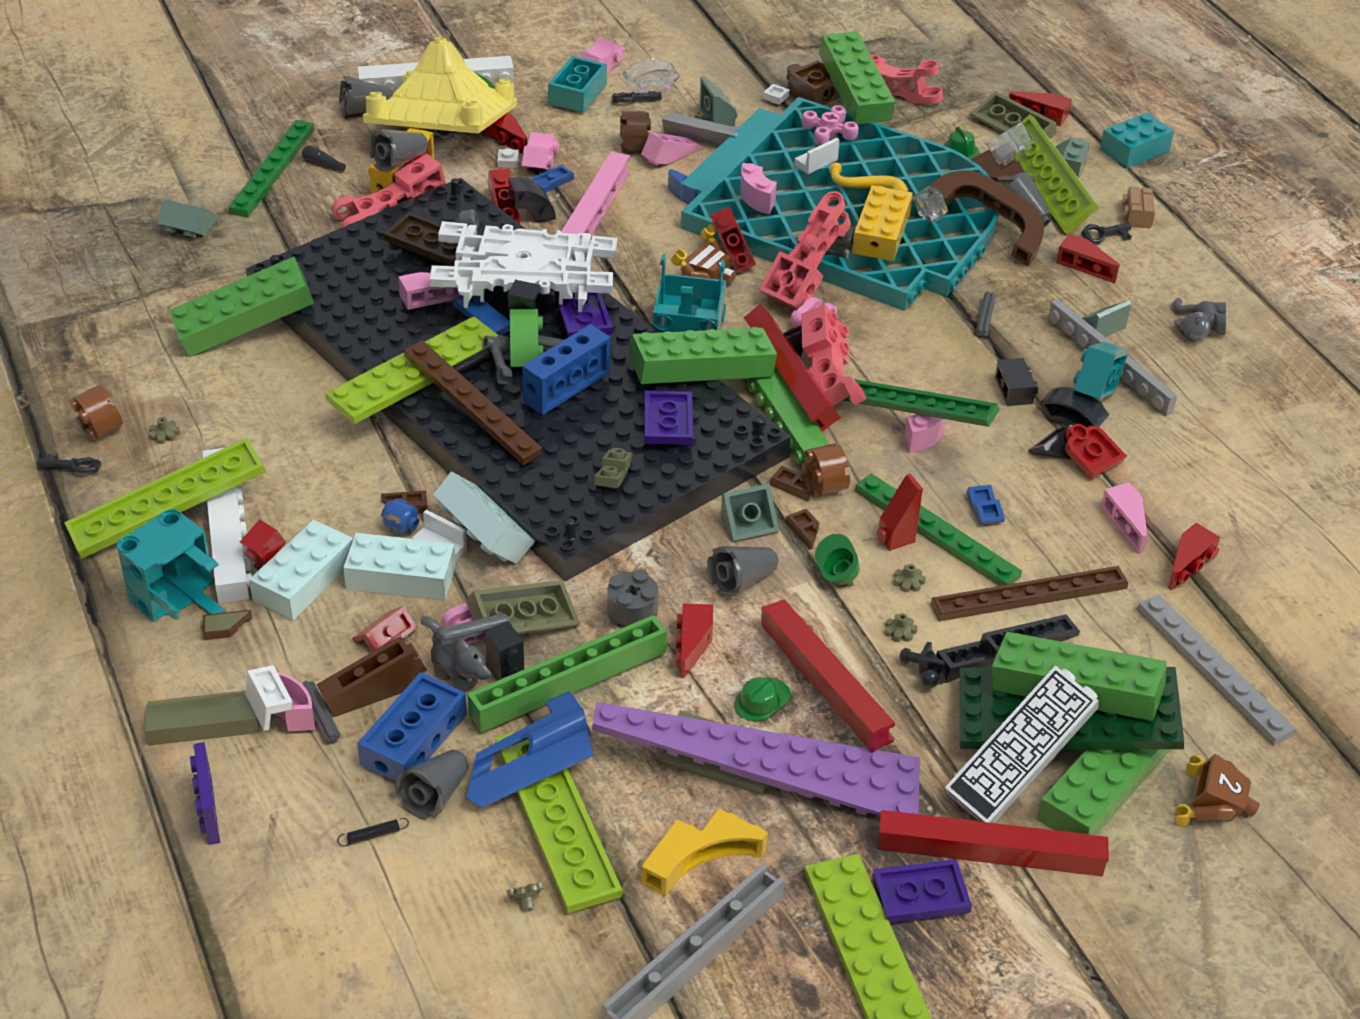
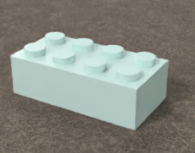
(483, 519)
(400, 566)
(301, 570)

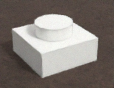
(776, 94)
(508, 158)

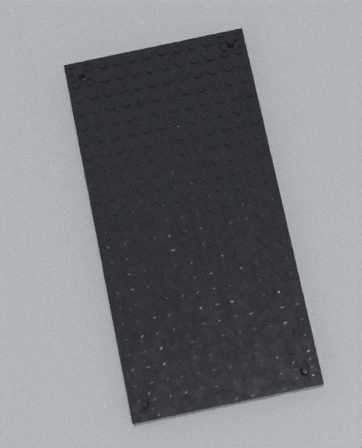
(575, 524)

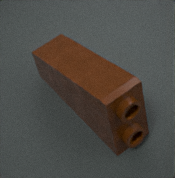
(372, 678)

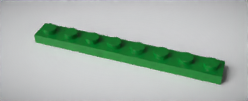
(271, 168)
(928, 403)
(946, 535)

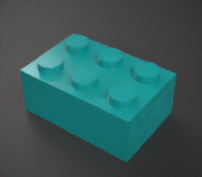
(577, 84)
(1136, 140)
(1100, 369)

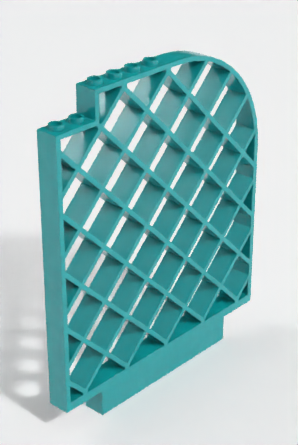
(765, 130)

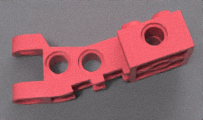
(911, 82)
(411, 181)
(796, 275)
(827, 347)

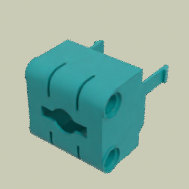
(689, 302)
(167, 566)

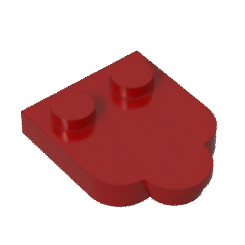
(1092, 449)

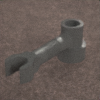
(498, 346)

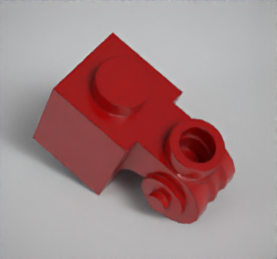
(262, 543)

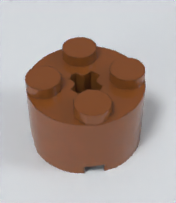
(96, 412)
(826, 469)

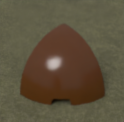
(993, 169)

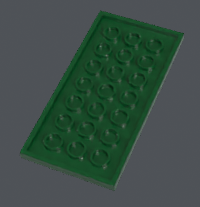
(986, 710)

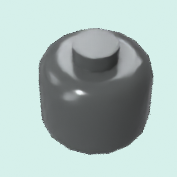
(468, 217)

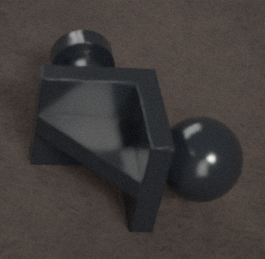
(930, 667)

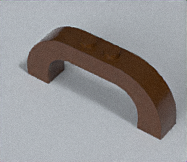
(1001, 200)

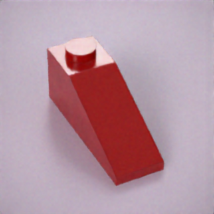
(1087, 258)
(901, 516)

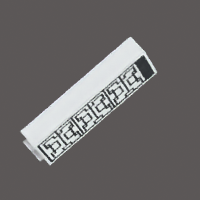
(1022, 746)

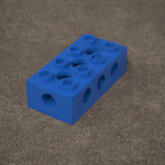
(566, 369)
(412, 727)

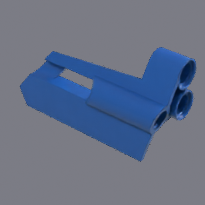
(554, 746)

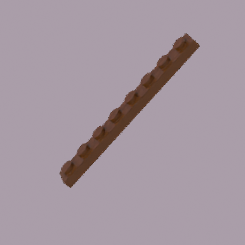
(473, 402)

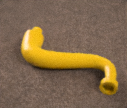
(865, 181)

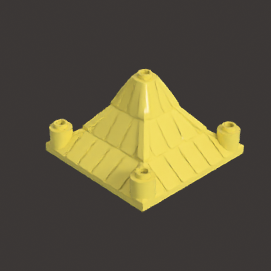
(442, 95)

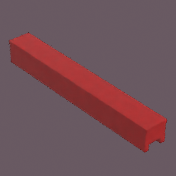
(795, 371)
(828, 675)
(993, 843)

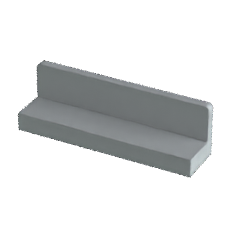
(697, 129)

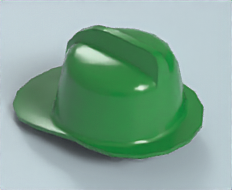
(962, 142)
(837, 559)
(761, 698)

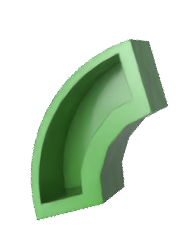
(524, 336)

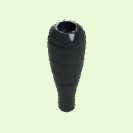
(321, 158)

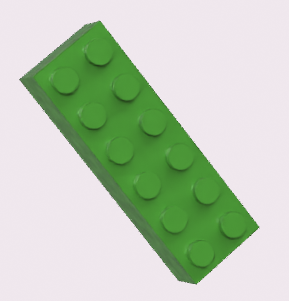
(856, 78)
(241, 306)
(702, 355)
(1122, 681)
(1096, 788)

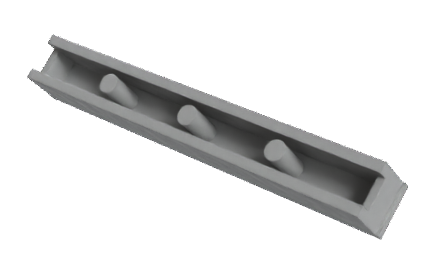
(696, 947)

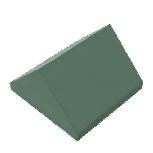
(1110, 319)
(749, 512)

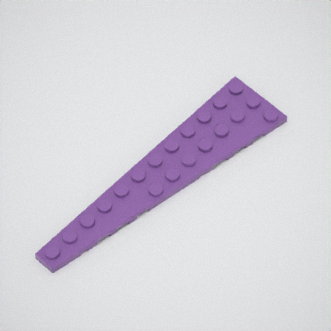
(784, 761)

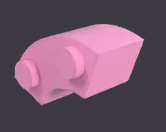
(604, 52)
(540, 151)
(757, 189)
(923, 432)
(301, 715)

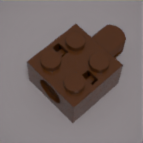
(811, 83)

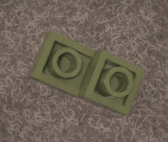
(614, 468)

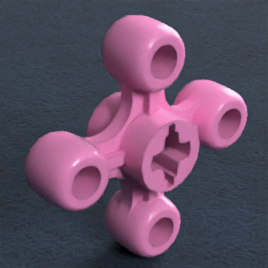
(830, 125)

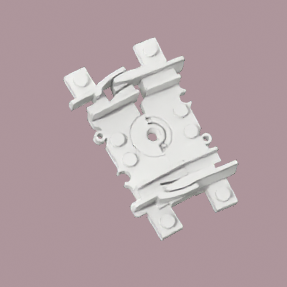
(526, 255)

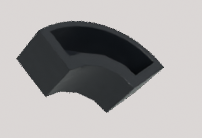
(531, 197)
(1073, 407)

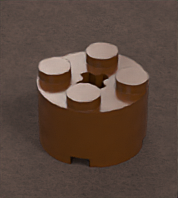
(634, 130)

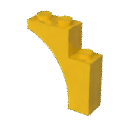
(688, 847)

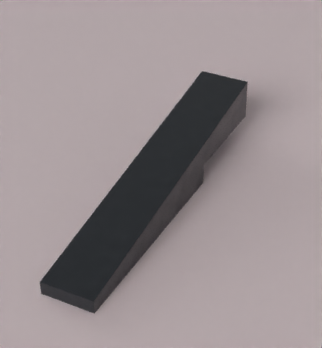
(983, 652)

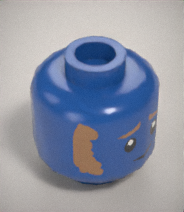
(400, 516)

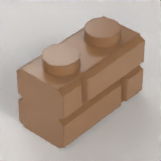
(1139, 207)

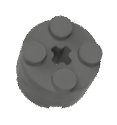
(631, 597)

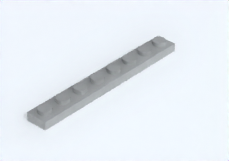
(1132, 373)
(1217, 670)

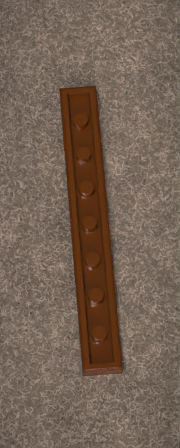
(1028, 593)

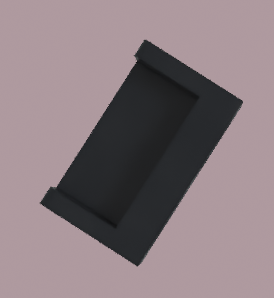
(523, 295)

